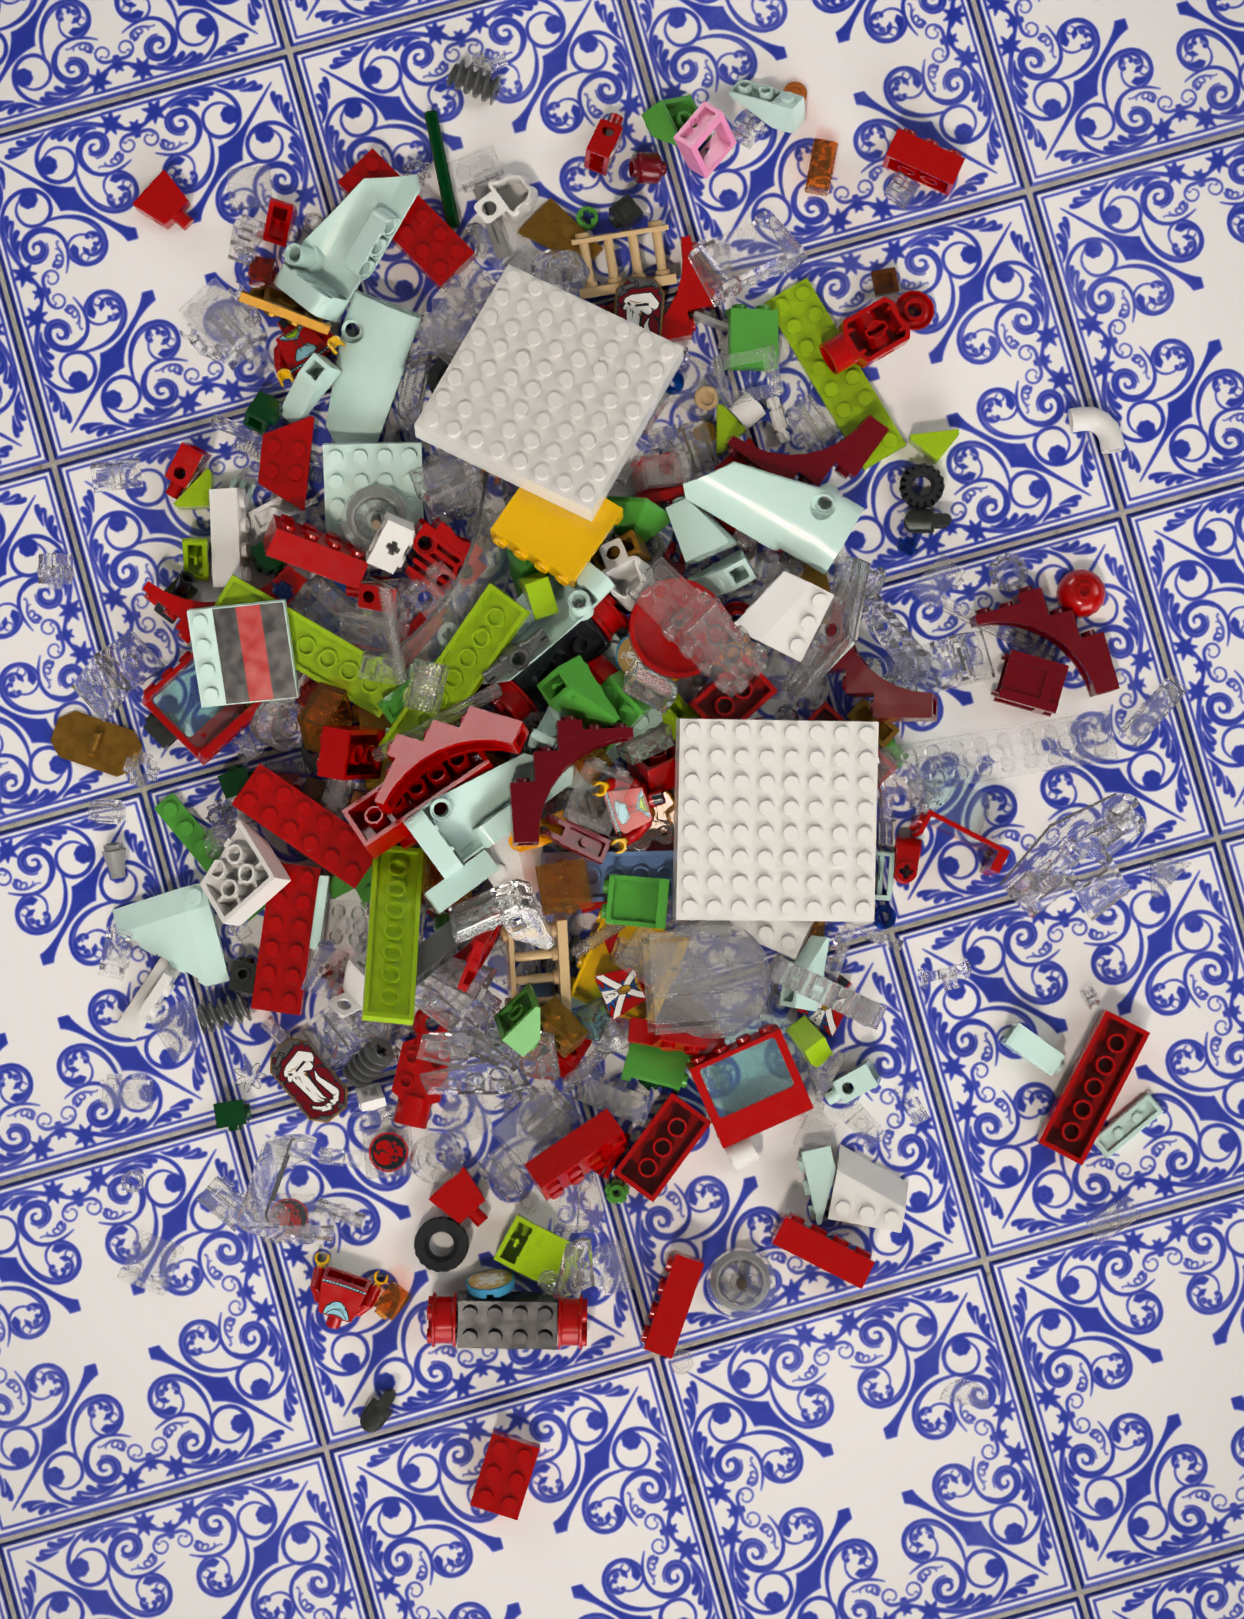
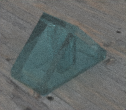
(593, 1017)

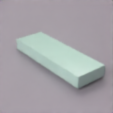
(462, 882)
(320, 911)
(1127, 1125)

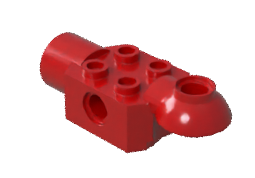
(876, 331)
(413, 1101)

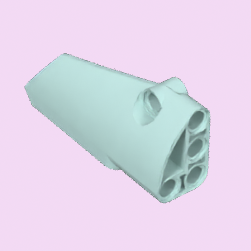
(346, 246)
(369, 367)
(778, 511)
(590, 590)
(474, 815)

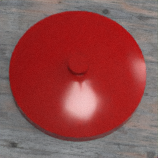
(654, 649)

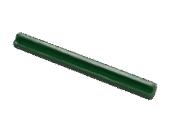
(442, 169)

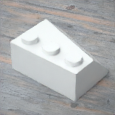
(787, 615)
(513, 863)
(243, 876)
(781, 936)
(866, 1193)

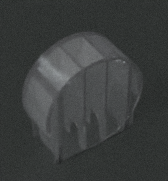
(704, 979)

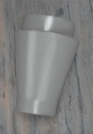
(115, 859)

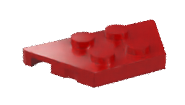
(287, 461)
(482, 947)

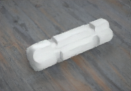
(778, 420)

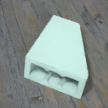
(697, 531)
(1033, 1049)

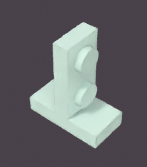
(545, 733)

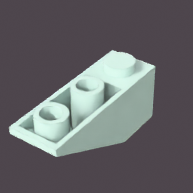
(775, 107)
(309, 387)
(726, 574)
(812, 958)
(819, 1173)

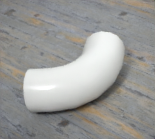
(1100, 424)

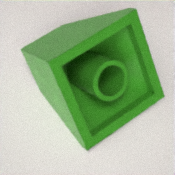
(668, 117)
(640, 516)
(520, 1021)

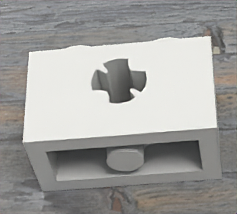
(392, 529)

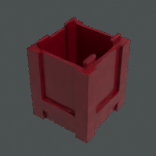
(1030, 683)

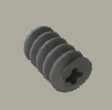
(474, 81)
(223, 1012)
(368, 1062)

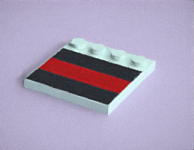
(243, 653)

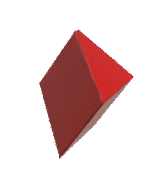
(610, 943)

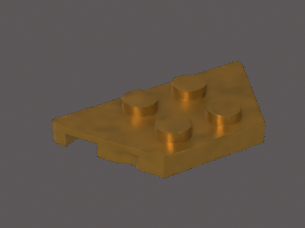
(279, 304)

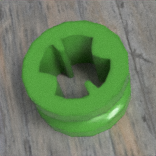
(580, 215)

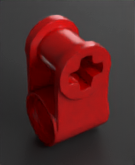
(907, 854)

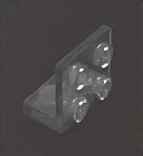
(151, 1263)

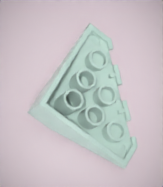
(179, 929)

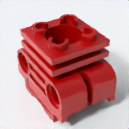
(441, 546)

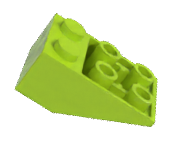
(531, 1249)

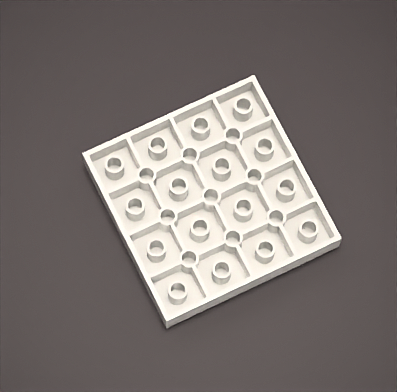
(549, 392)
(775, 820)

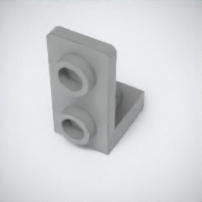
(707, 318)

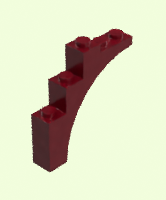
(846, 455)
(1087, 652)
(890, 701)
(548, 765)

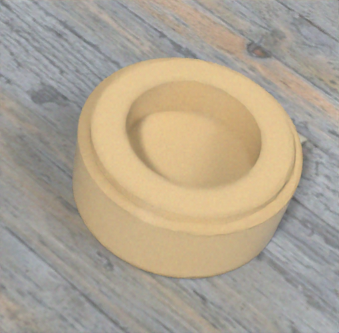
(705, 397)

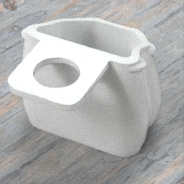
(511, 196)
(622, 572)
(352, 986)

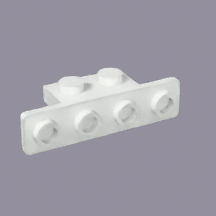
(148, 999)

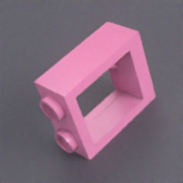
(690, 139)

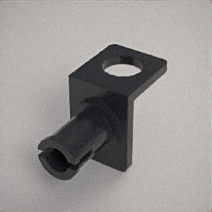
(180, 587)

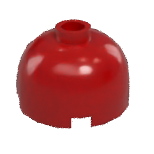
(1081, 592)

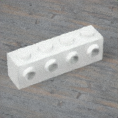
(229, 535)

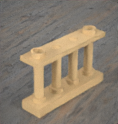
(662, 276)
(559, 954)

